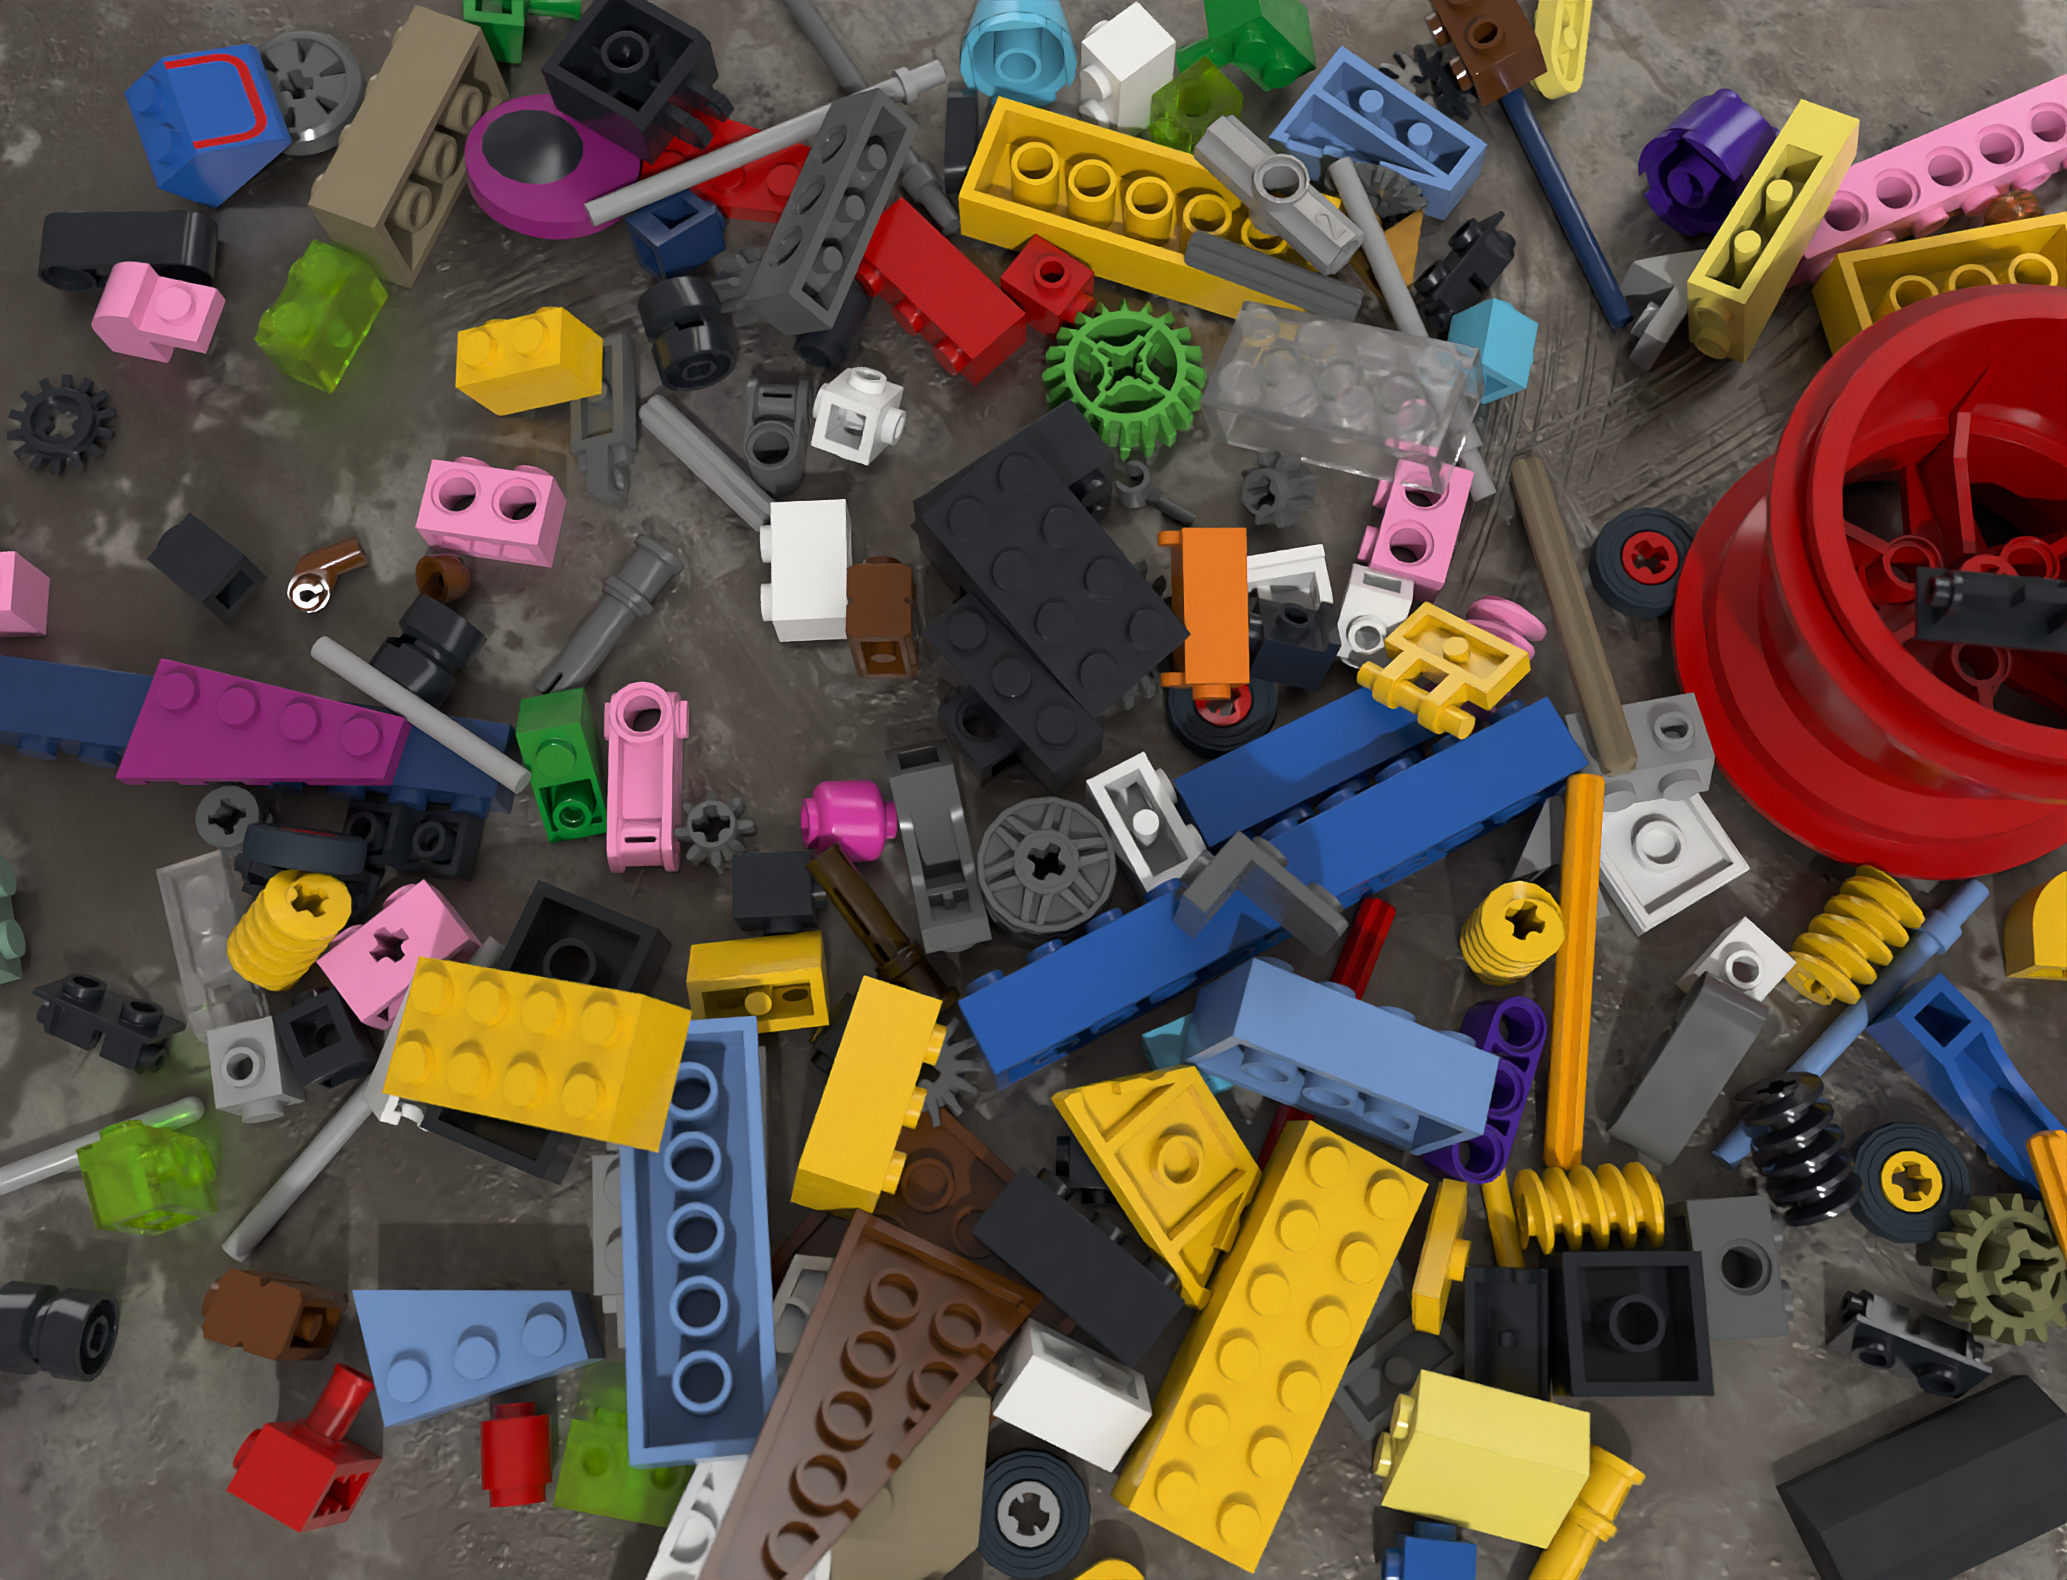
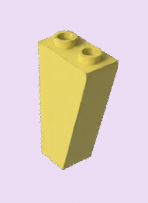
(1768, 231)

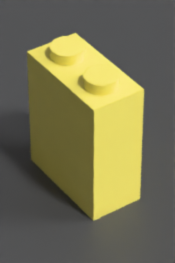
(1483, 1458)

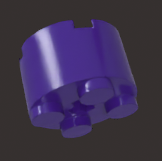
(1705, 162)

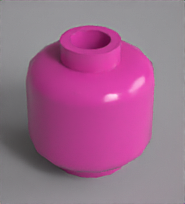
(850, 814)

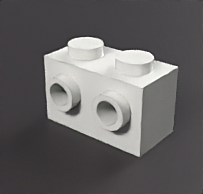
(1123, 68)
(809, 565)
(1143, 823)

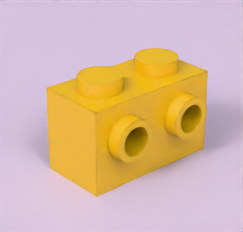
(529, 361)
(765, 977)

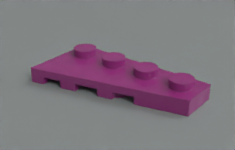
(234, 729)

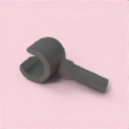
(1148, 495)

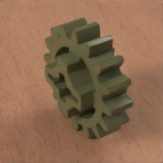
(2010, 1265)

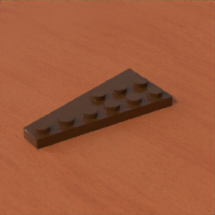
(869, 1379)

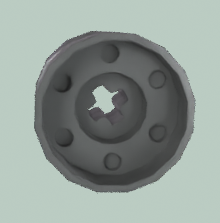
(1040, 911)

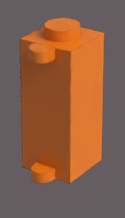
(1213, 606)

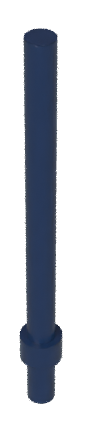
(1567, 209)

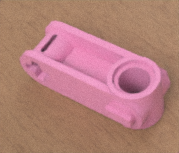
(644, 778)

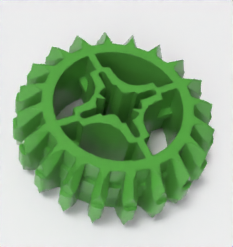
(1114, 349)

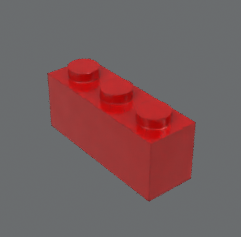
(940, 294)

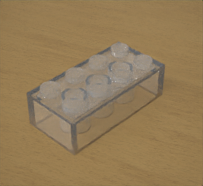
(1344, 395)

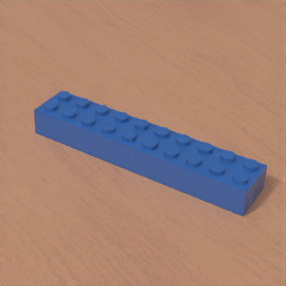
(1350, 849)

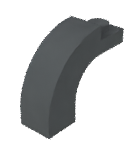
(937, 847)

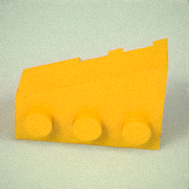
(869, 1100)

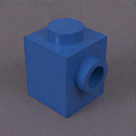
(1429, 1554)

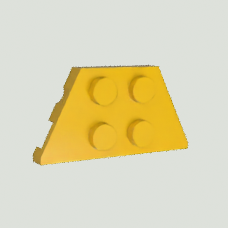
(1168, 1165)

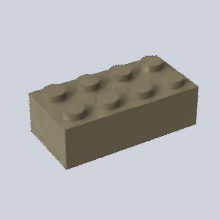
(406, 147)

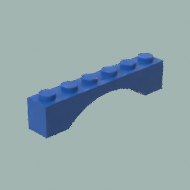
(1966, 1071)

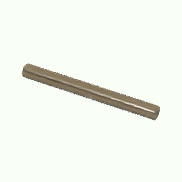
(1573, 619)

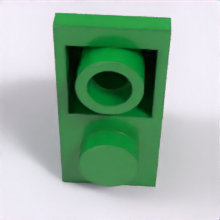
(564, 763)

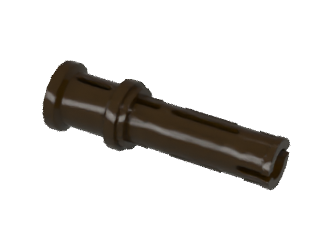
(898, 958)

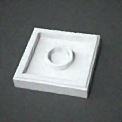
(1664, 858)

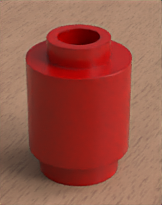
(516, 1455)

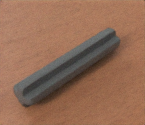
(1273, 276)

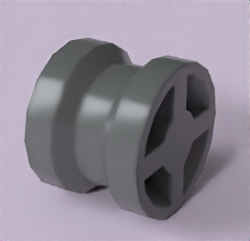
(219, 806)

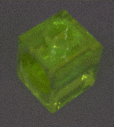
(1197, 91)

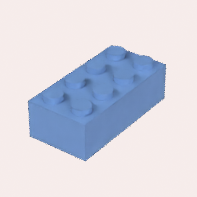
(1340, 1057)

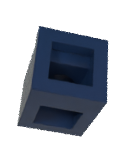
(676, 234)

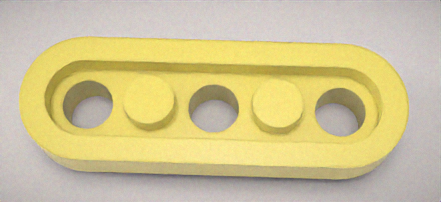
(1563, 38)

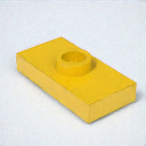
(1442, 1256)

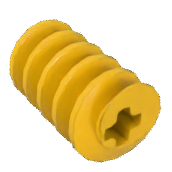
(288, 928)
(1511, 933)
(1848, 934)
(1588, 1204)

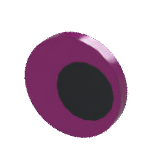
(541, 167)

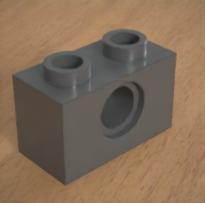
(1754, 1233)

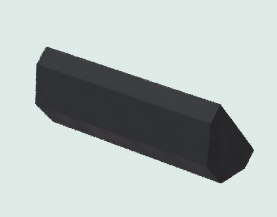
(1938, 1490)

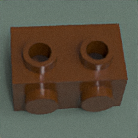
(1490, 45)

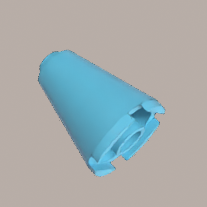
(1018, 51)

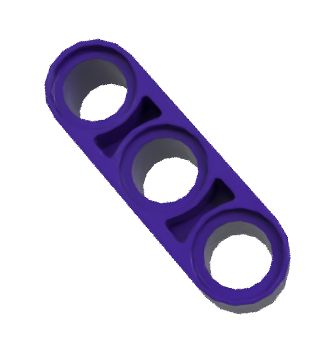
(1510, 1089)

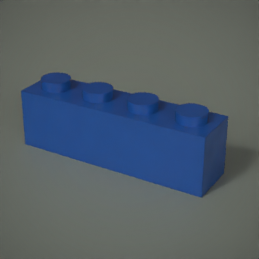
(1298, 768)

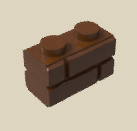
(882, 618)
(272, 1315)

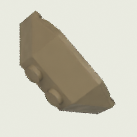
(929, 1508)

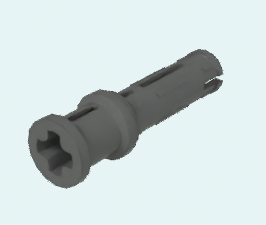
(625, 598)

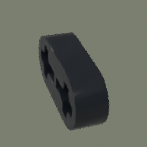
(960, 136)

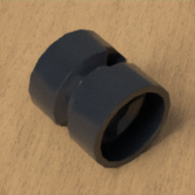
(686, 333)
(429, 650)
(56, 1330)

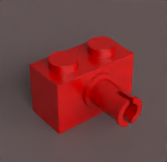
(307, 1467)

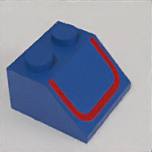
(208, 121)

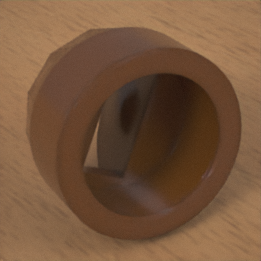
(443, 577)

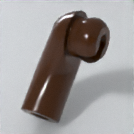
(320, 570)

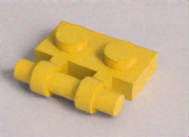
(1456, 657)

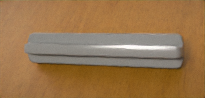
(707, 461)

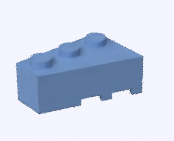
(1376, 121)
(468, 1345)

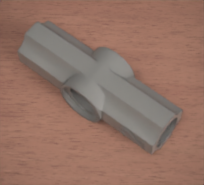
(1301, 219)

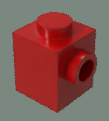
(1049, 287)

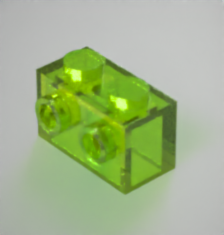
(321, 315)
(147, 1179)
(600, 1481)

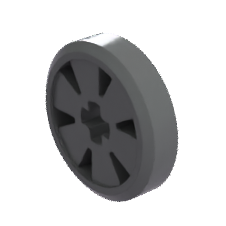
(334, 83)

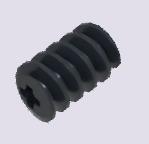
(1805, 1147)

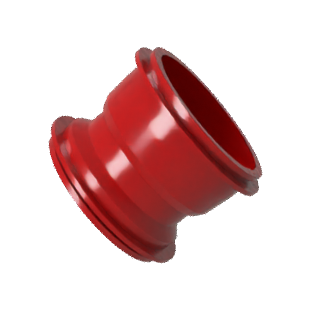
(1809, 636)

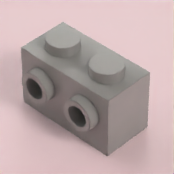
(1671, 751)

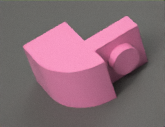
(154, 314)

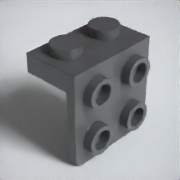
(1261, 875)

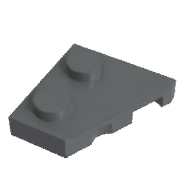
(1391, 1357)

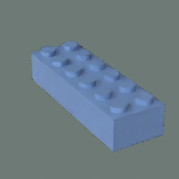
(700, 1261)

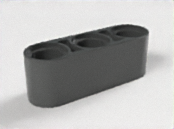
(1686, 1068)

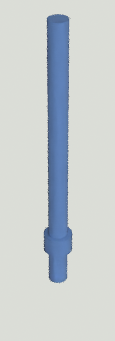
(1933, 937)

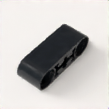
(85, 246)

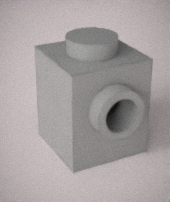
(252, 1071)

